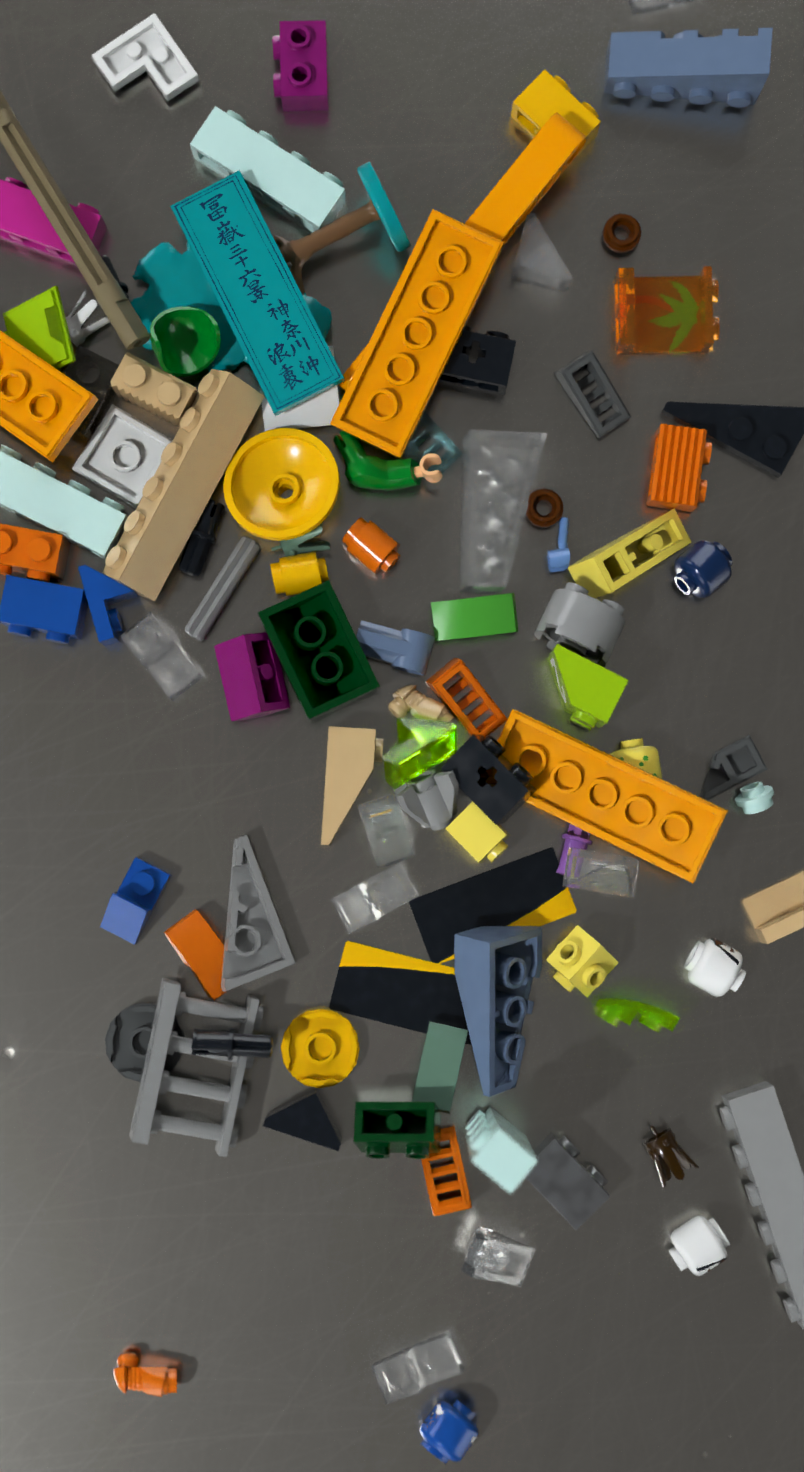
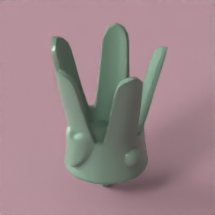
(296, 545)

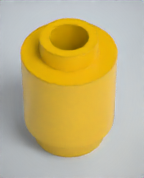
(298, 573)

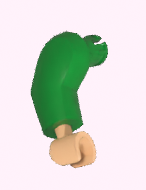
(382, 474)

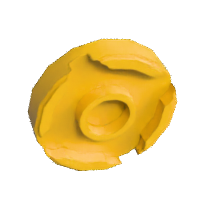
(320, 1048)

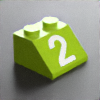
(585, 687)

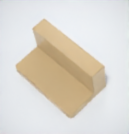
(777, 909)

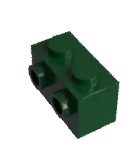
(397, 1128)

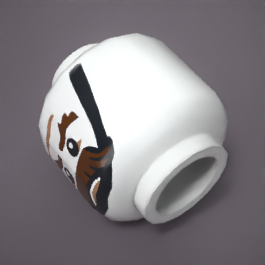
(715, 967)
(699, 1245)

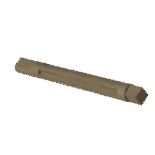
(70, 231)

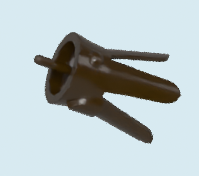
(668, 1155)

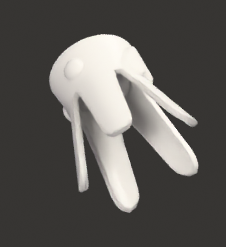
(74, 323)

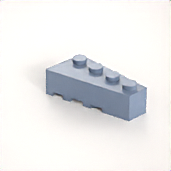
(689, 66)

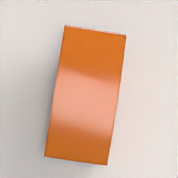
(200, 950)

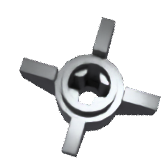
(430, 797)

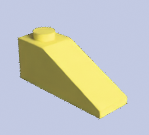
(630, 555)

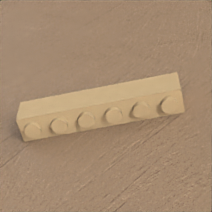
(183, 483)

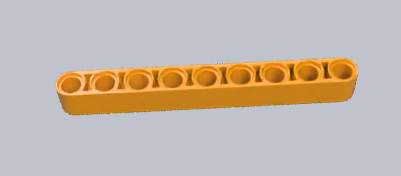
(520, 187)

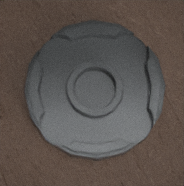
(129, 1039)

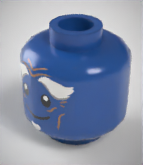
(449, 1431)

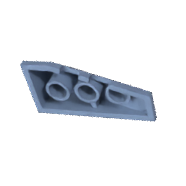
(494, 983)

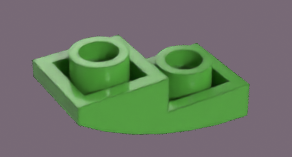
(474, 616)

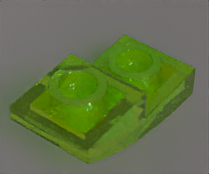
(625, 1009)

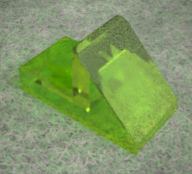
(419, 748)

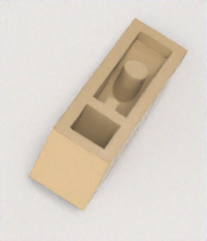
(348, 768)

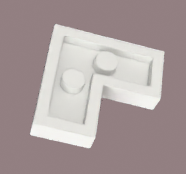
(146, 49)

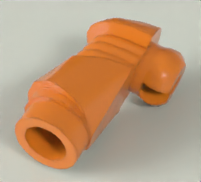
(151, 1380)

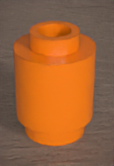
(372, 546)

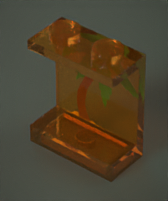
(665, 313)

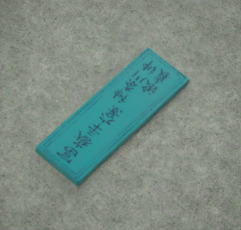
(257, 293)

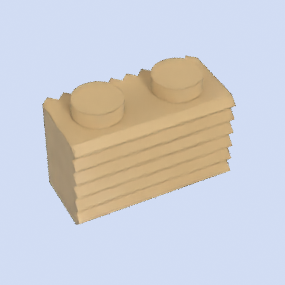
(153, 389)

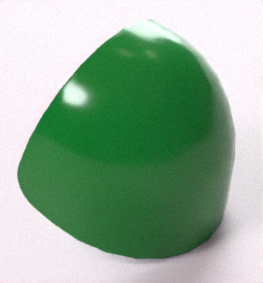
(185, 340)

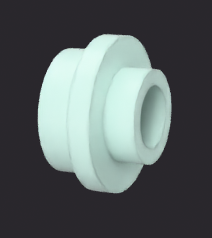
(755, 798)

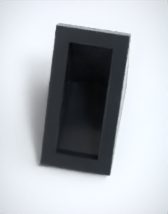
(307, 1120)

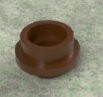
(626, 223)
(552, 499)

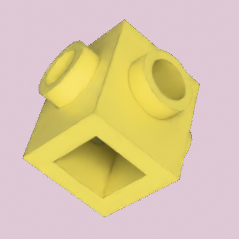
(581, 962)

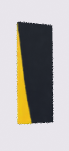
(510, 895)
(396, 989)

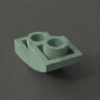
(440, 1065)

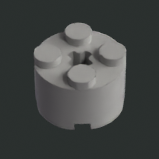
(581, 623)

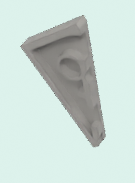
(253, 930)

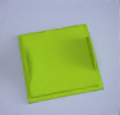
(42, 328)

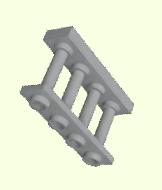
(158, 1081)

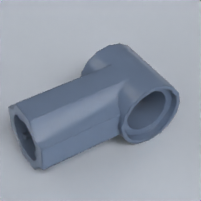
(404, 649)

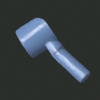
(559, 559)

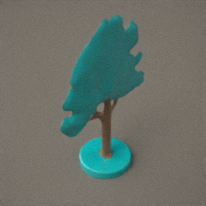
(179, 280)

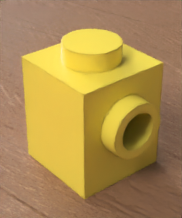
(478, 834)

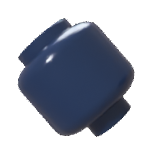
(703, 568)

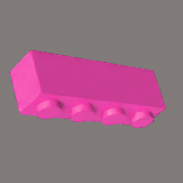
(27, 225)

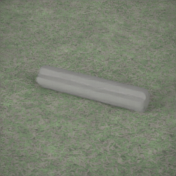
(222, 588)

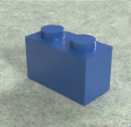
(44, 608)

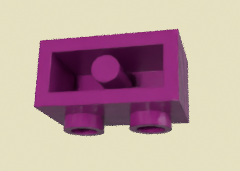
(302, 65)
(251, 677)

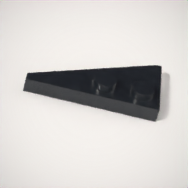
(754, 432)

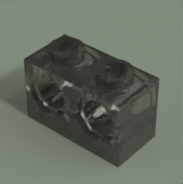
(100, 388)

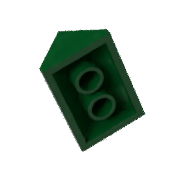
(318, 650)

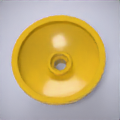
(277, 463)

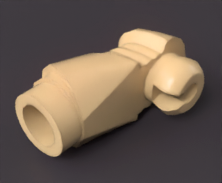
(411, 700)

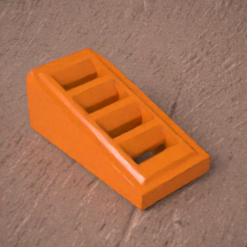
(477, 691)
(452, 1204)

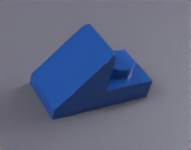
(101, 593)
(135, 900)

